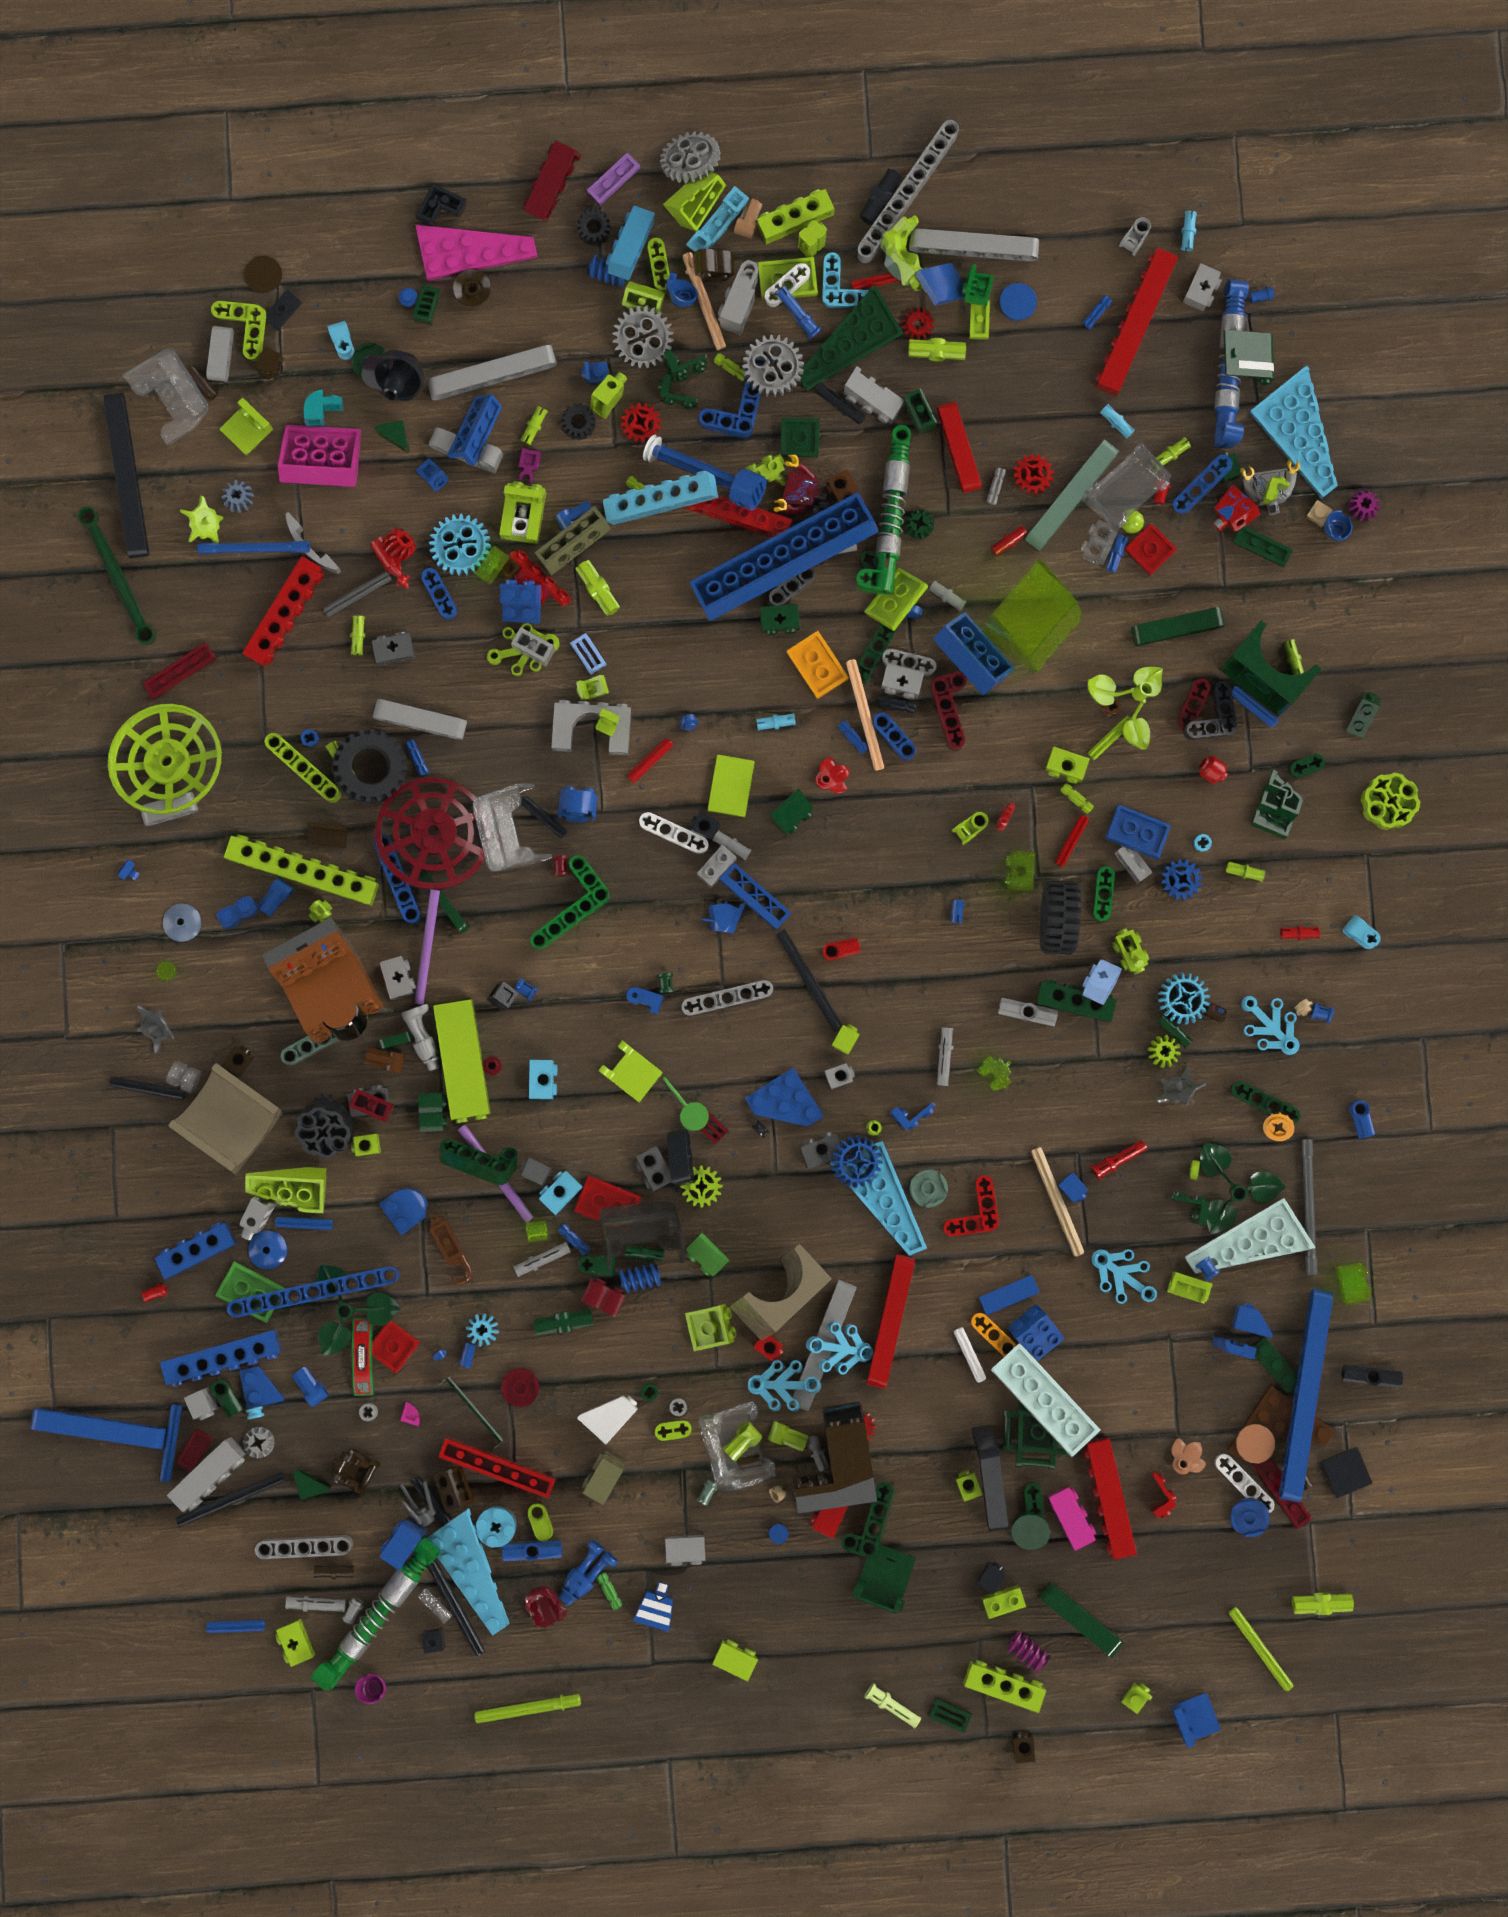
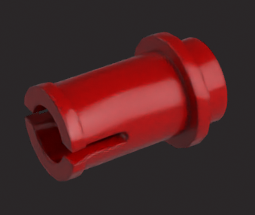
(1160, 496)
(154, 1292)

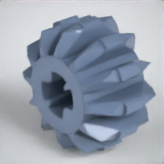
(234, 503)

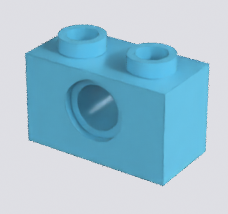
(537, 1068)
(556, 1203)

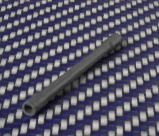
(1307, 1155)

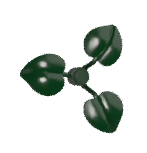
(1263, 1187)
(334, 1337)

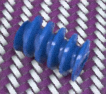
(600, 269)
(641, 1278)

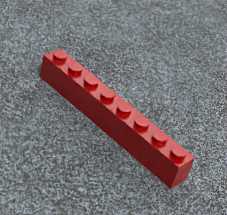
(1137, 321)

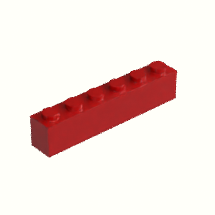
(497, 1467)
(1110, 1498)

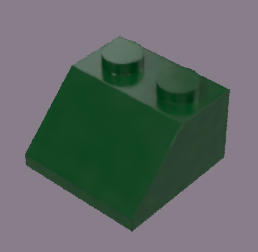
(791, 813)

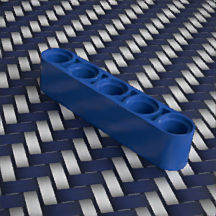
(398, 889)

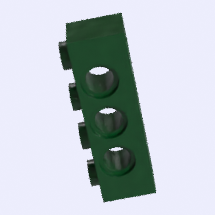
(1045, 999)

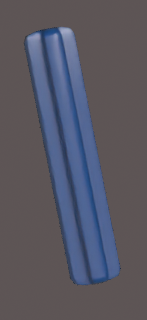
(1254, 706)
(304, 1223)
(235, 1626)

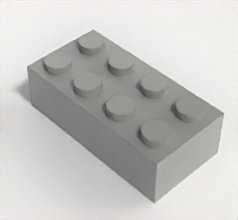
(210, 1471)

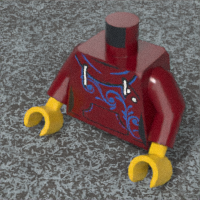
(800, 489)

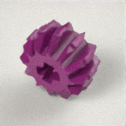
(1361, 511)

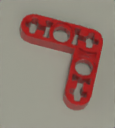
(979, 1219)

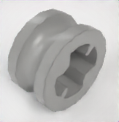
(374, 1412)
(677, 1413)

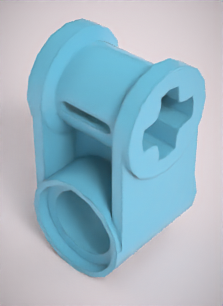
(341, 338)
(1359, 931)

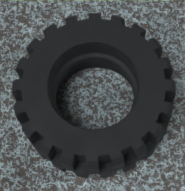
(1060, 917)

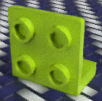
(246, 427)

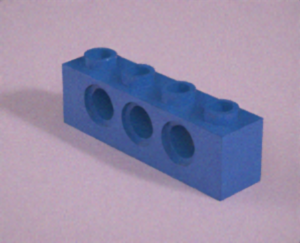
(170, 1268)

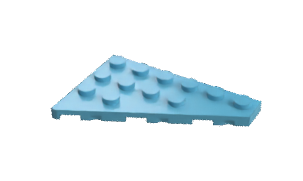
(1294, 425)

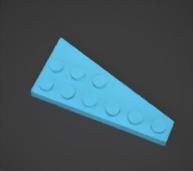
(888, 1202)
(470, 1570)

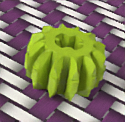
(1169, 1055)

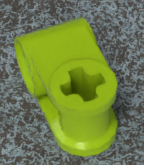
(970, 827)

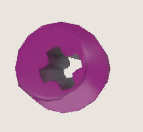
(1028, 1651)

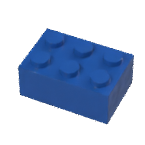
(400, 1546)

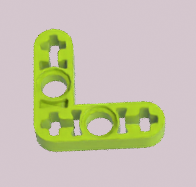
(247, 317)

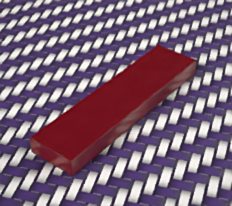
(179, 671)
(1272, 1478)

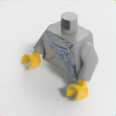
(1256, 484)

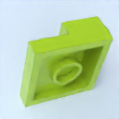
(710, 1327)

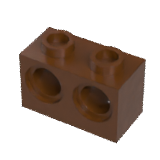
(841, 494)

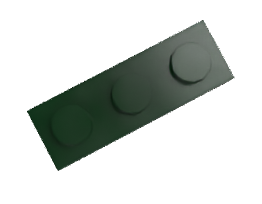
(1262, 546)
(1275, 1365)

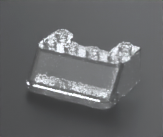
(176, 390)

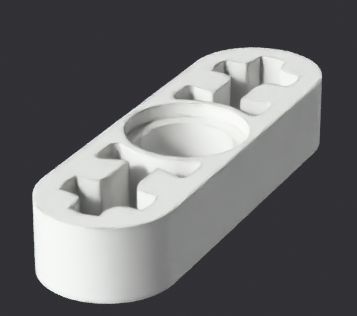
(794, 271)

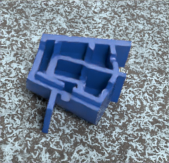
(724, 917)
(1234, 1348)

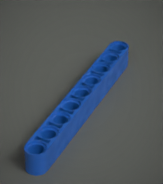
(304, 1295)

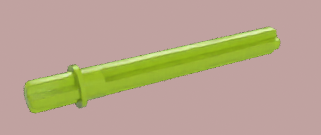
(528, 1708)

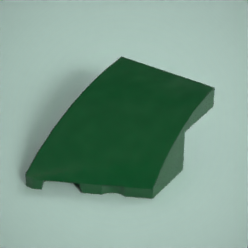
(1277, 807)

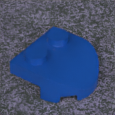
(405, 1208)

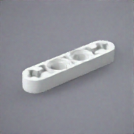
(675, 830)
(1245, 1482)

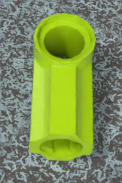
(784, 1435)
(746, 1437)

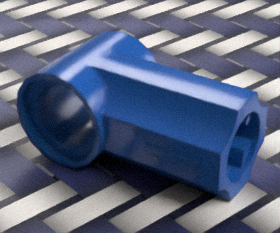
(568, 516)
(278, 893)
(1361, 1121)
(312, 1390)

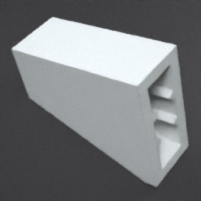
(609, 1417)

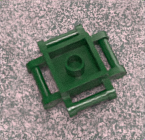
(1030, 1438)

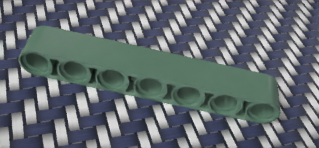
(1071, 495)

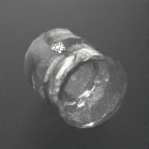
(190, 1079)

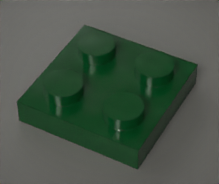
(800, 437)

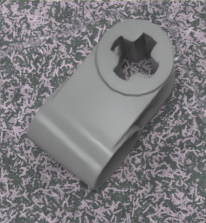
(1134, 238)

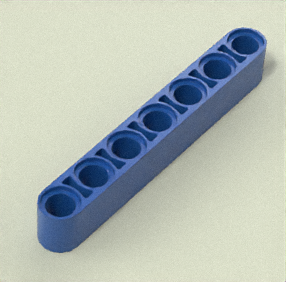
(97, 1428)

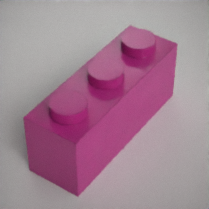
(1072, 1517)

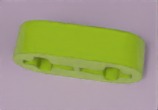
(672, 1425)

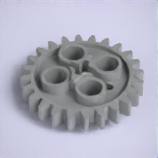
(690, 157)
(636, 320)
(758, 373)

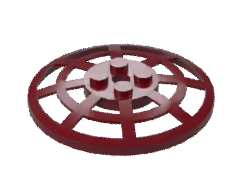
(423, 840)

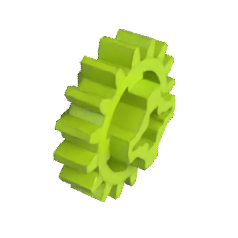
(710, 1186)

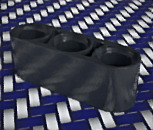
(680, 1157)

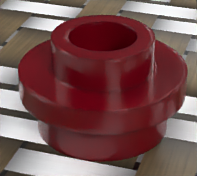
(487, 1061)

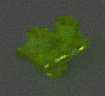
(492, 565)
(1001, 1079)

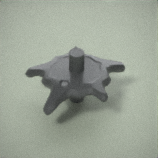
(154, 1026)
(1179, 1089)

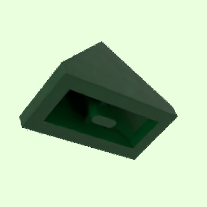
(395, 433)
(309, 1485)

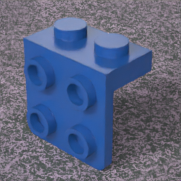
(1036, 1332)

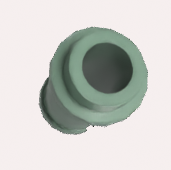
(707, 1492)

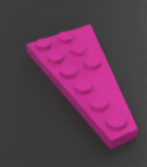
(455, 250)

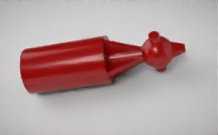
(389, 563)

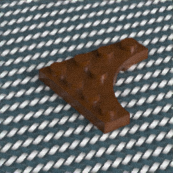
(1275, 1414)

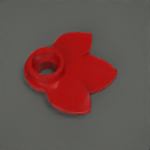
(834, 775)

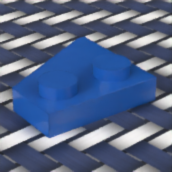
(258, 1388)

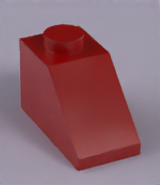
(828, 1520)

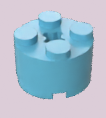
(493, 1537)

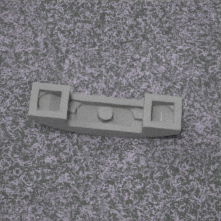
(325, 562)

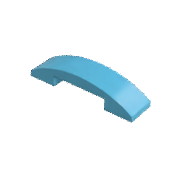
(719, 221)

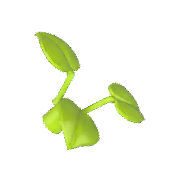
(1148, 684)

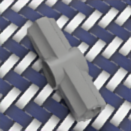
(1040, 1014)

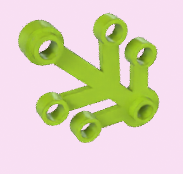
(511, 652)

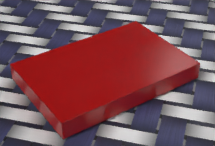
(600, 1195)

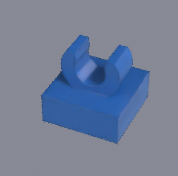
(126, 869)

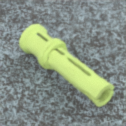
(885, 1701)

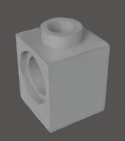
(833, 1082)

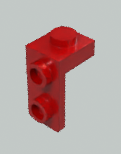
(1163, 1509)

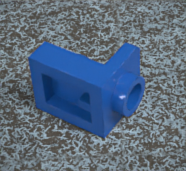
(595, 372)
(432, 474)

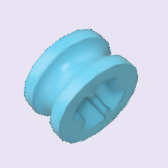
(1198, 838)
(254, 1412)

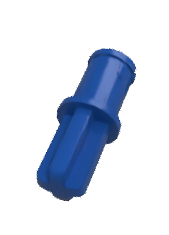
(1116, 553)

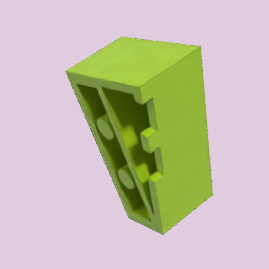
(695, 200)

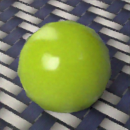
(1134, 523)

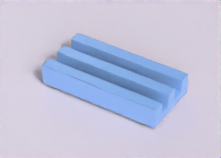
(597, 667)

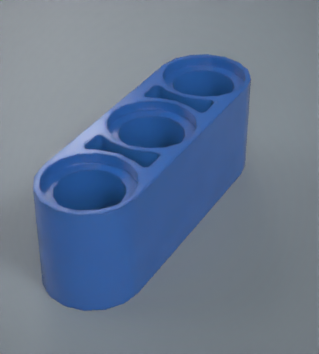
(892, 727)

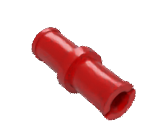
(1009, 540)
(1300, 932)

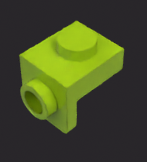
(592, 688)

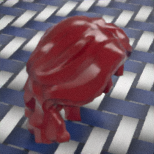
(544, 1606)

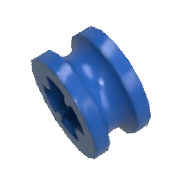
(312, 743)

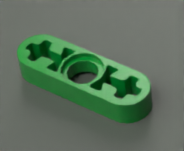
(1099, 878)

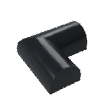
(437, 200)

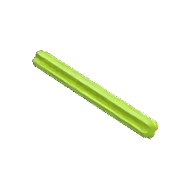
(1261, 1649)

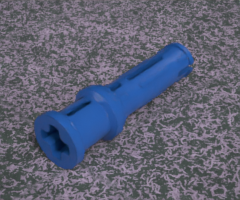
(803, 318)

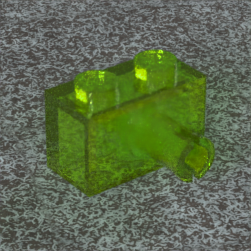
(1353, 1283)

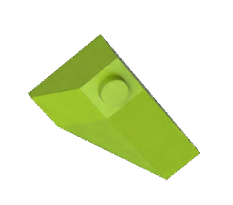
(294, 1187)

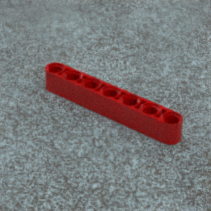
(890, 1321)

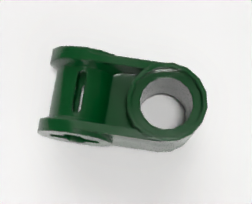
(598, 1265)

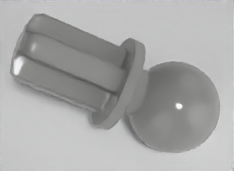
(814, 1444)

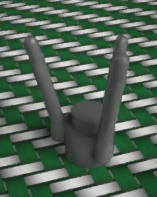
(422, 1515)

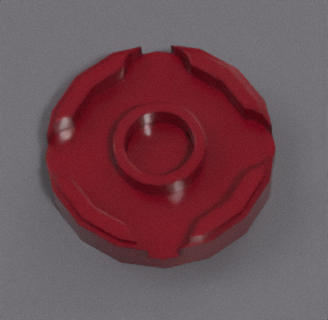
(520, 1387)

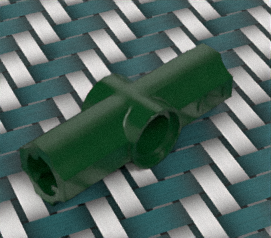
(563, 1322)

